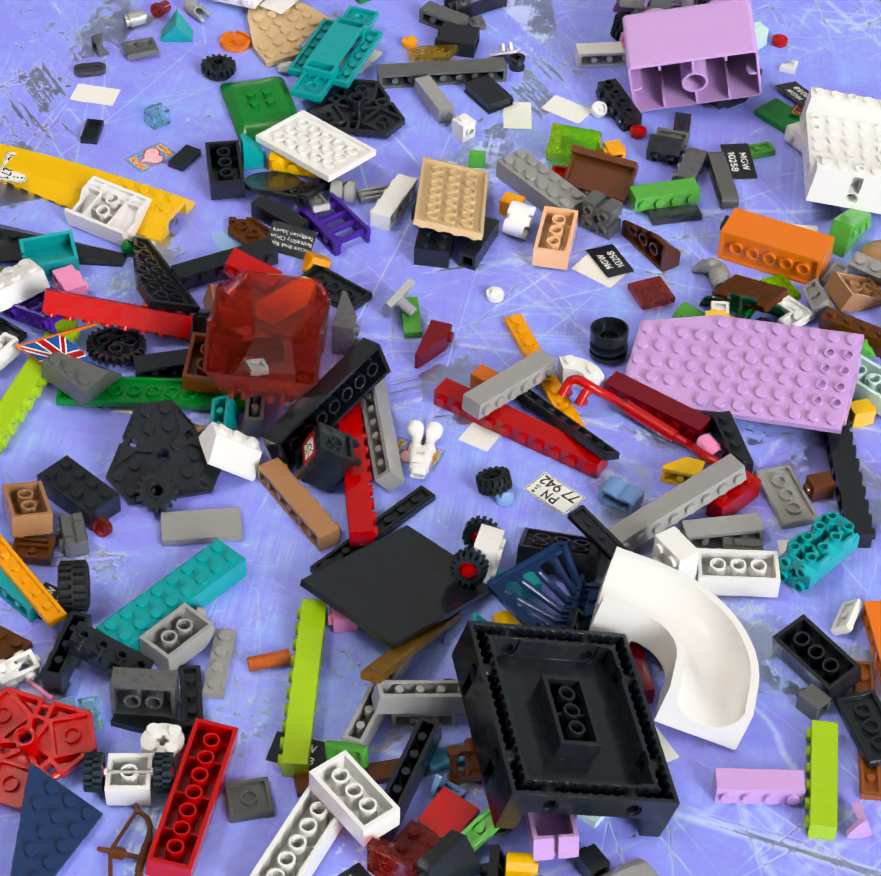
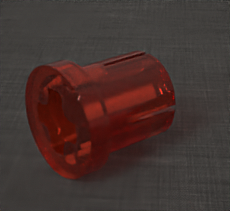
(162, 9)

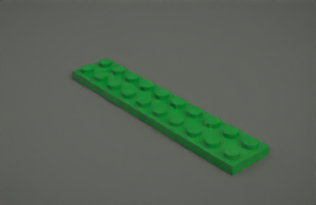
(137, 390)

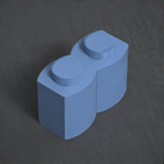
(619, 494)

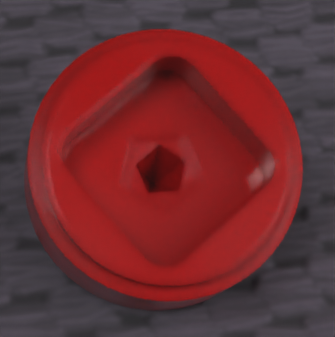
(779, 40)
(637, 131)

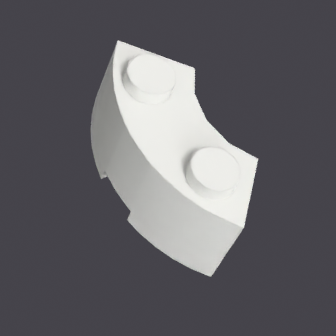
(573, 365)

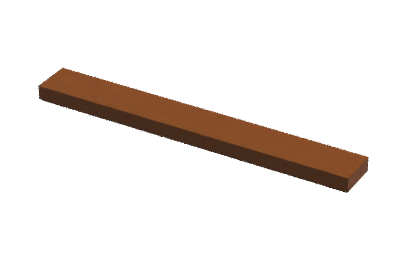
(868, 777)

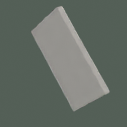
(786, 496)
(201, 526)

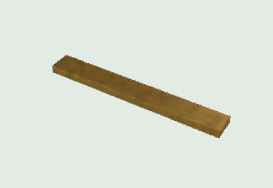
(393, 659)

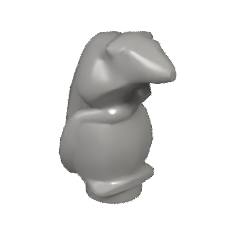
(717, 271)

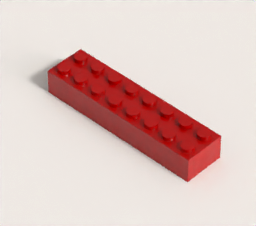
(192, 800)

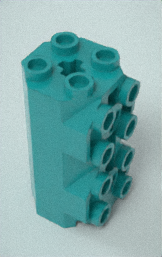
(817, 551)

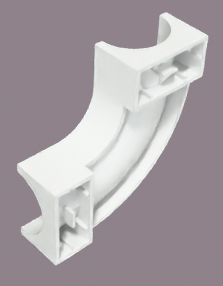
(695, 638)

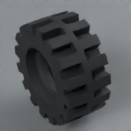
(493, 481)

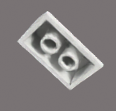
(231, 450)

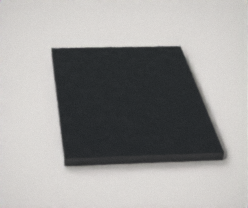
(394, 587)

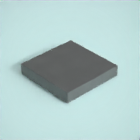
(249, 799)

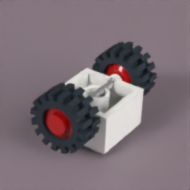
(485, 554)
(128, 776)

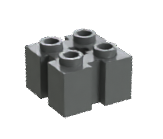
(601, 214)

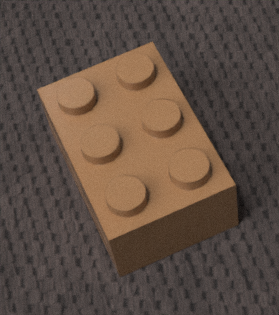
(27, 509)

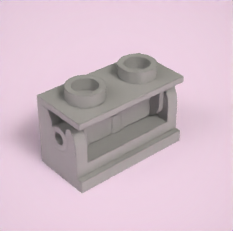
(817, 297)

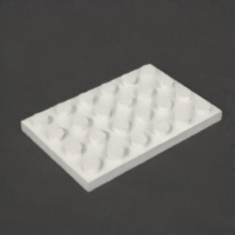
(315, 145)

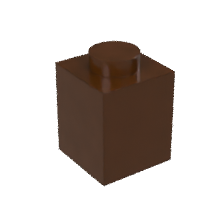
(819, 486)

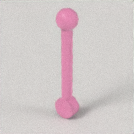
(50, 697)

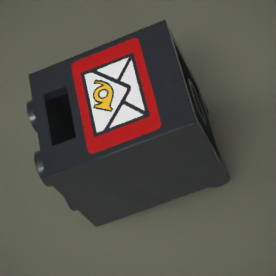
(325, 457)

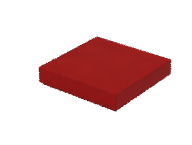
(447, 813)

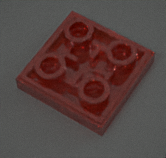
(651, 293)

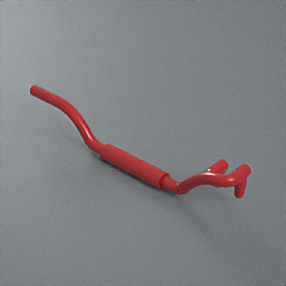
(634, 412)

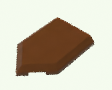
(247, 230)

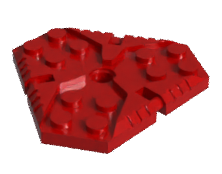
(55, 742)

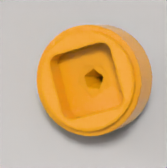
(409, 42)

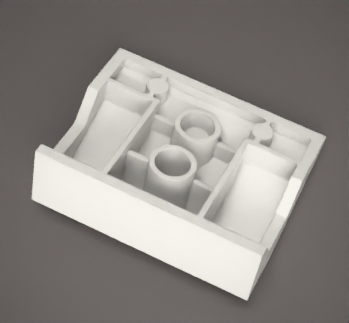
(108, 211)

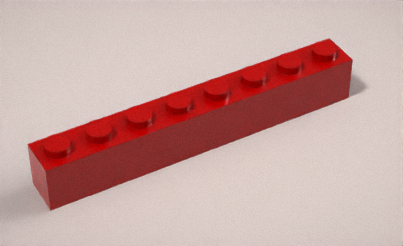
(116, 313)

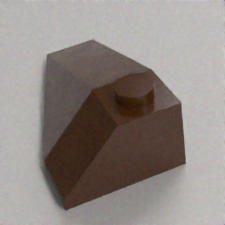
(652, 246)

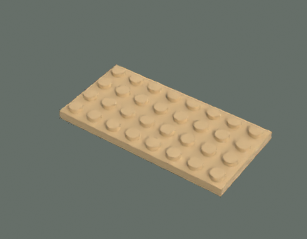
(451, 199)

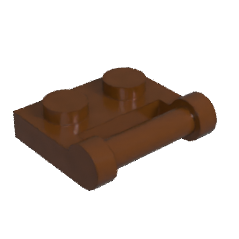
(35, 548)

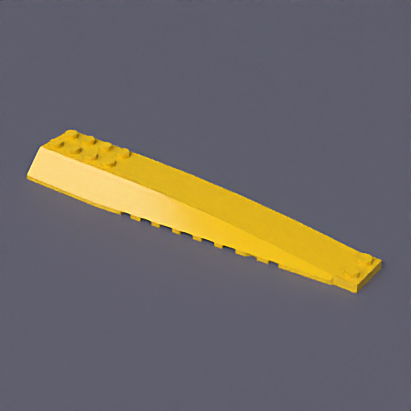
(64, 180)

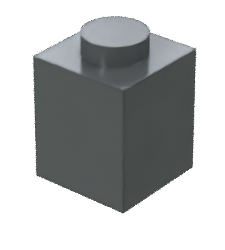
(813, 702)

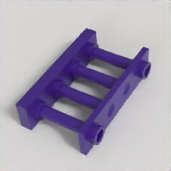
(327, 235)
(32, 316)

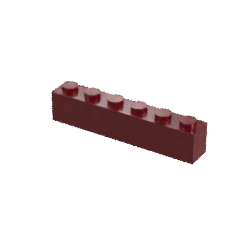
(678, 415)

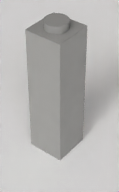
(434, 99)

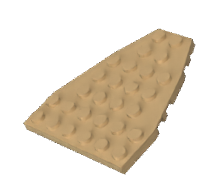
(278, 35)

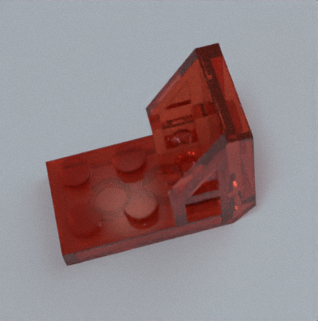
(399, 856)

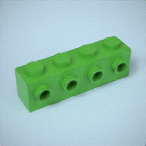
(664, 194)

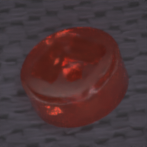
(102, 527)

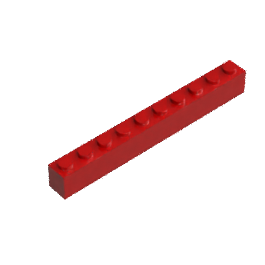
(523, 430)
(356, 484)

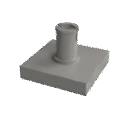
(399, 299)

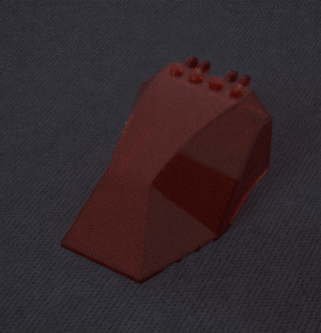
(271, 320)

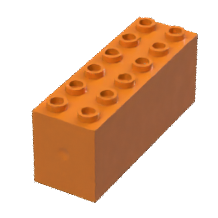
(775, 246)

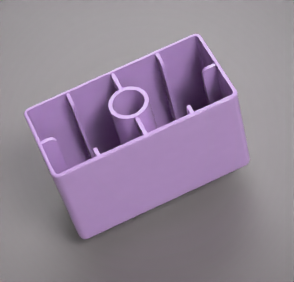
(692, 54)

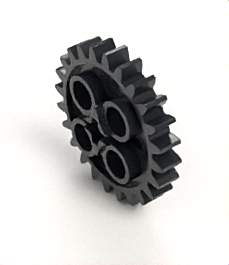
(115, 346)

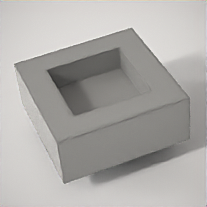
(256, 367)

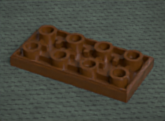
(765, 293)

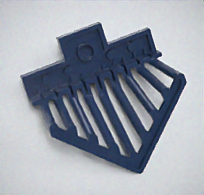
(526, 612)

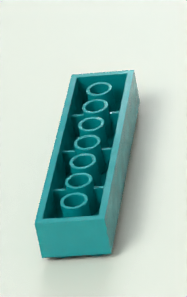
(193, 582)

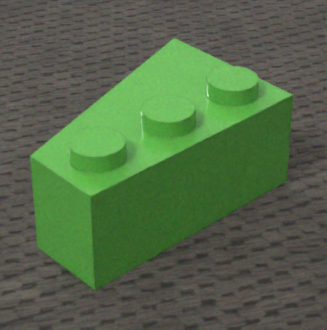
(848, 229)

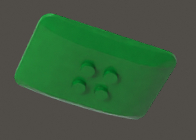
(257, 104)

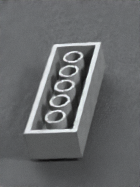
(538, 182)

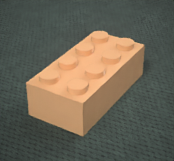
(555, 238)

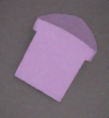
(861, 827)

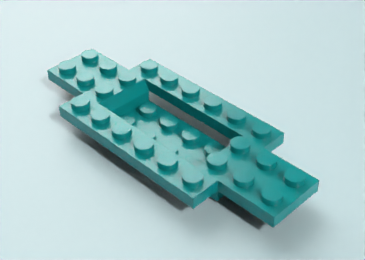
(320, 57)

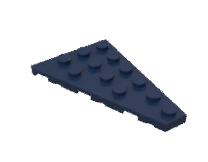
(50, 826)

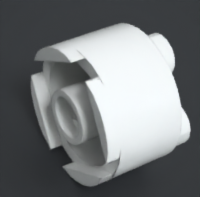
(518, 219)
(163, 738)

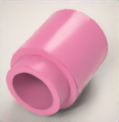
(710, 445)

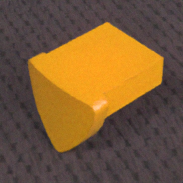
(314, 258)

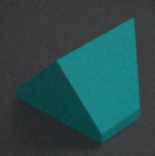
(177, 29)

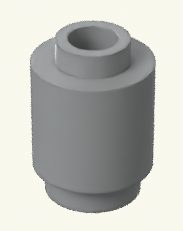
(135, 18)

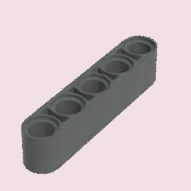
(722, 180)

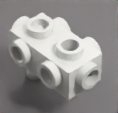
(11, 668)

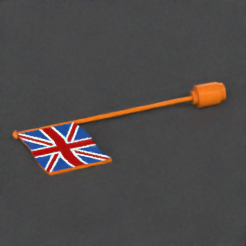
(43, 347)

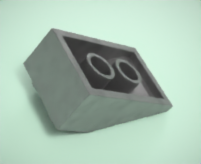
(344, 327)

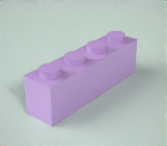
(759, 786)

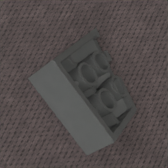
(77, 377)

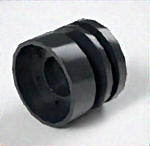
(608, 340)

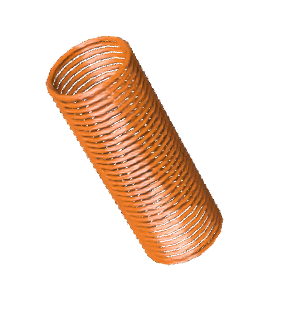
(257, 658)

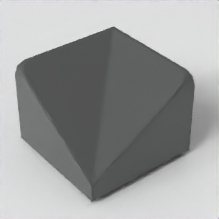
(97, 45)

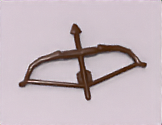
(120, 853)

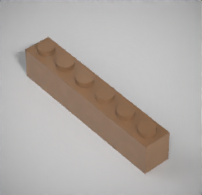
(299, 504)

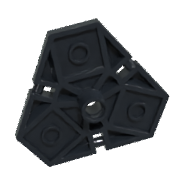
(361, 107)
(159, 432)

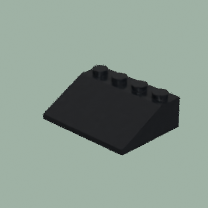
(583, 551)

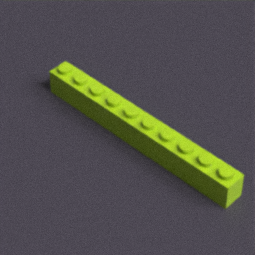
(26, 389)
(303, 689)

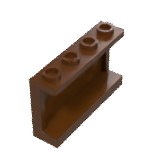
(601, 172)

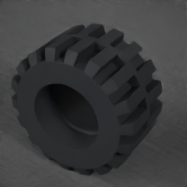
(74, 585)

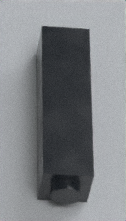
(268, 210)
(475, 250)

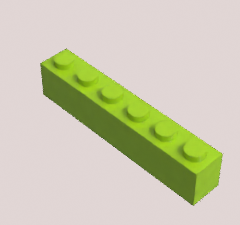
(822, 780)

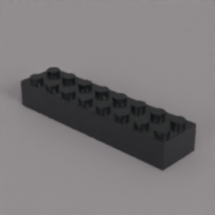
(328, 400)

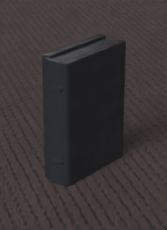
(488, 94)

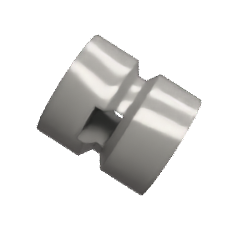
(345, 190)

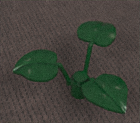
(742, 299)

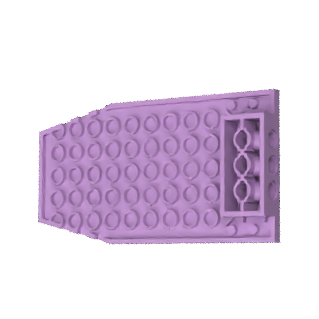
(751, 368)

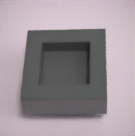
(477, 21)

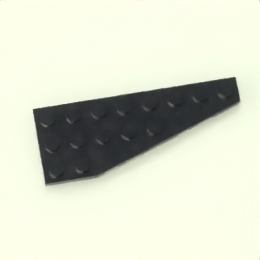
(157, 280)

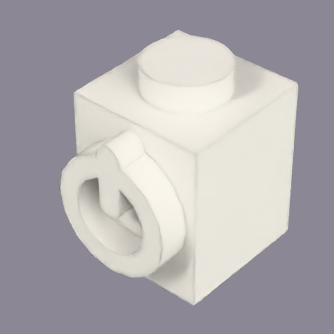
(463, 127)

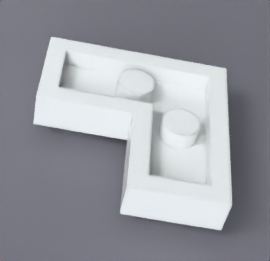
(795, 312)

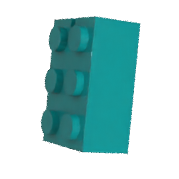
(51, 251)

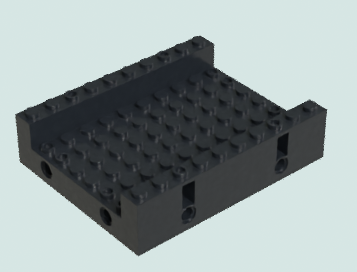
(562, 725)

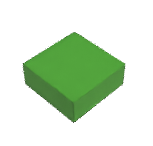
(477, 159)

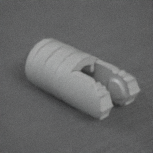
(195, 10)

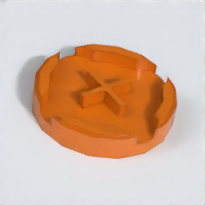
(235, 42)

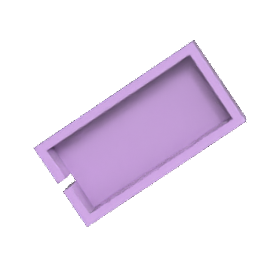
(552, 835)

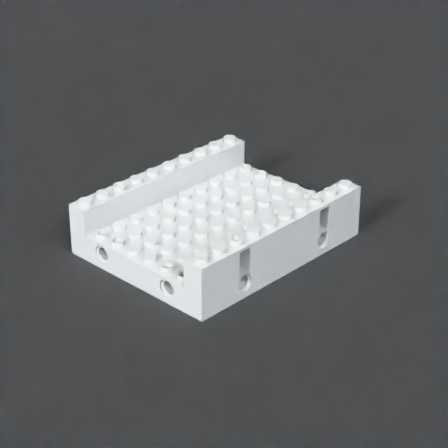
(842, 149)

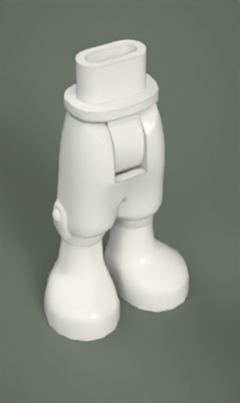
(421, 455)

